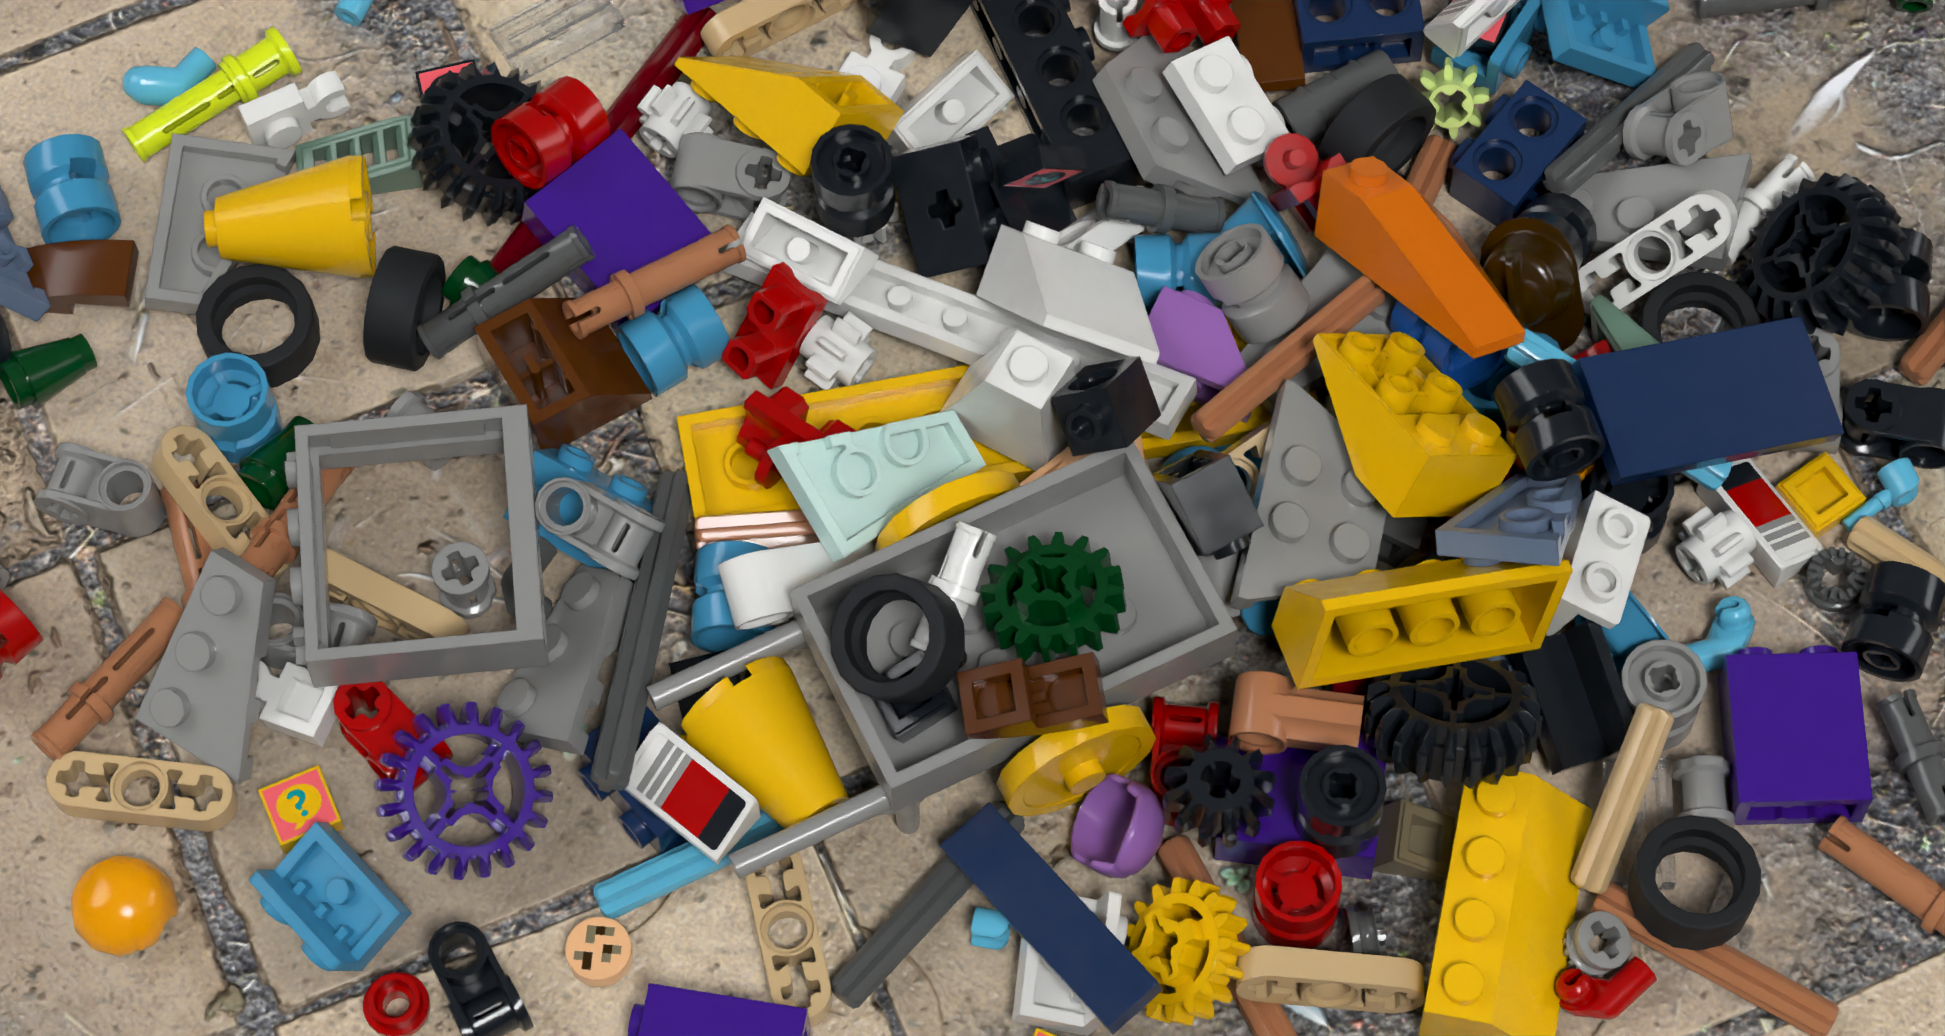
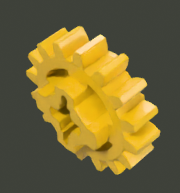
(1188, 951)

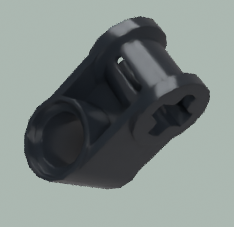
(1899, 424)
(482, 996)

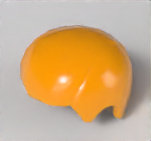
(122, 905)

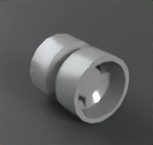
(1253, 282)
(1669, 678)

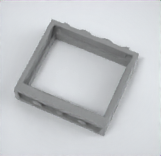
(404, 440)

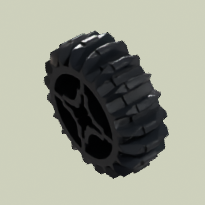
(466, 110)
(1836, 263)
(1454, 721)

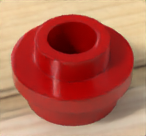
(392, 987)

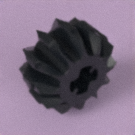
(1242, 802)

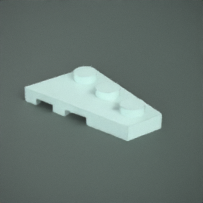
(865, 477)

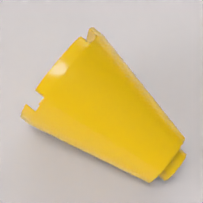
(300, 221)
(767, 742)

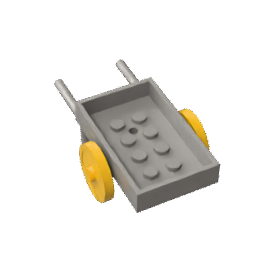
(1166, 634)

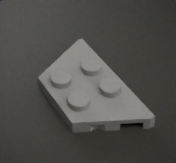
(1159, 128)
(1310, 503)

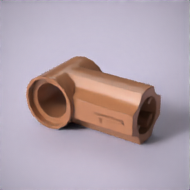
(1275, 715)

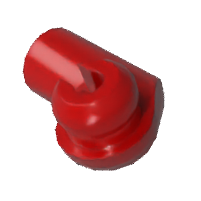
(1603, 997)

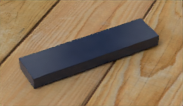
(1051, 918)

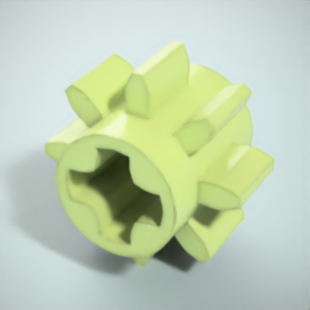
(1449, 81)

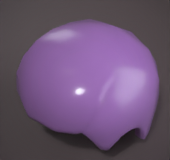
(1117, 827)

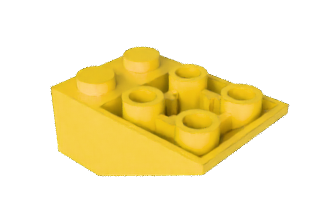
(789, 102)
(1409, 426)

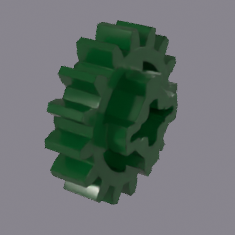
(1053, 598)

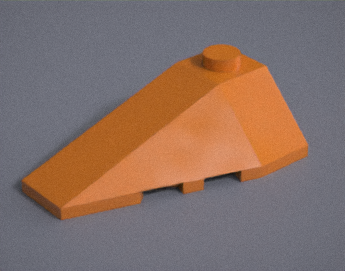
(1413, 255)

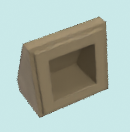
(1414, 841)

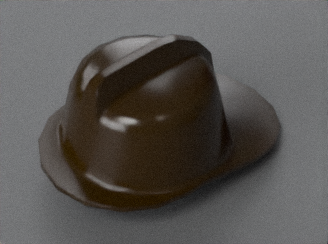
(1536, 277)

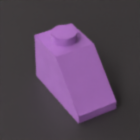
(1196, 341)

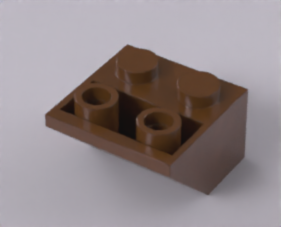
(562, 379)

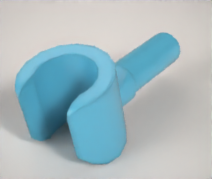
(1899, 486)
(989, 929)

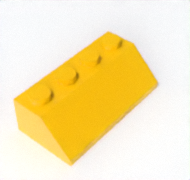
(1414, 618)
(1505, 911)

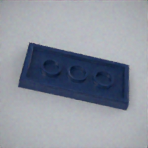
(1708, 400)

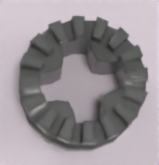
(1834, 561)
(1362, 930)

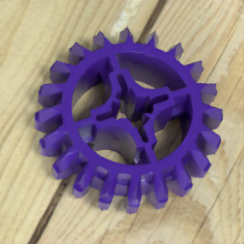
(489, 810)

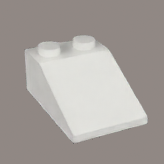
(1068, 290)

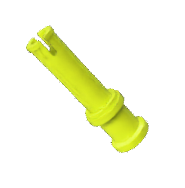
(237, 80)

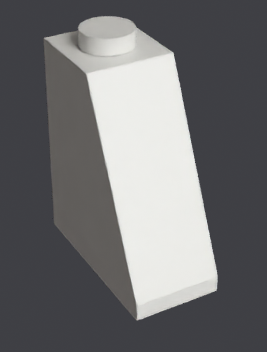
(1009, 402)

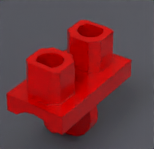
(1179, 21)
(1295, 165)
(774, 328)
(776, 423)

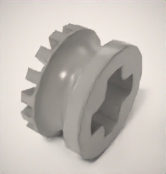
(1584, 930)

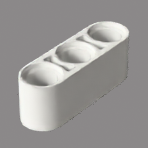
(761, 581)

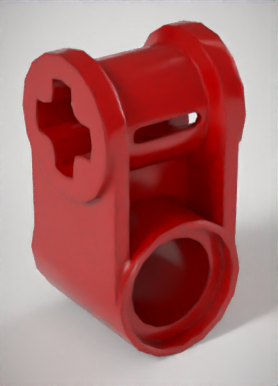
(1174, 727)
(374, 735)

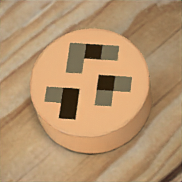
(599, 951)

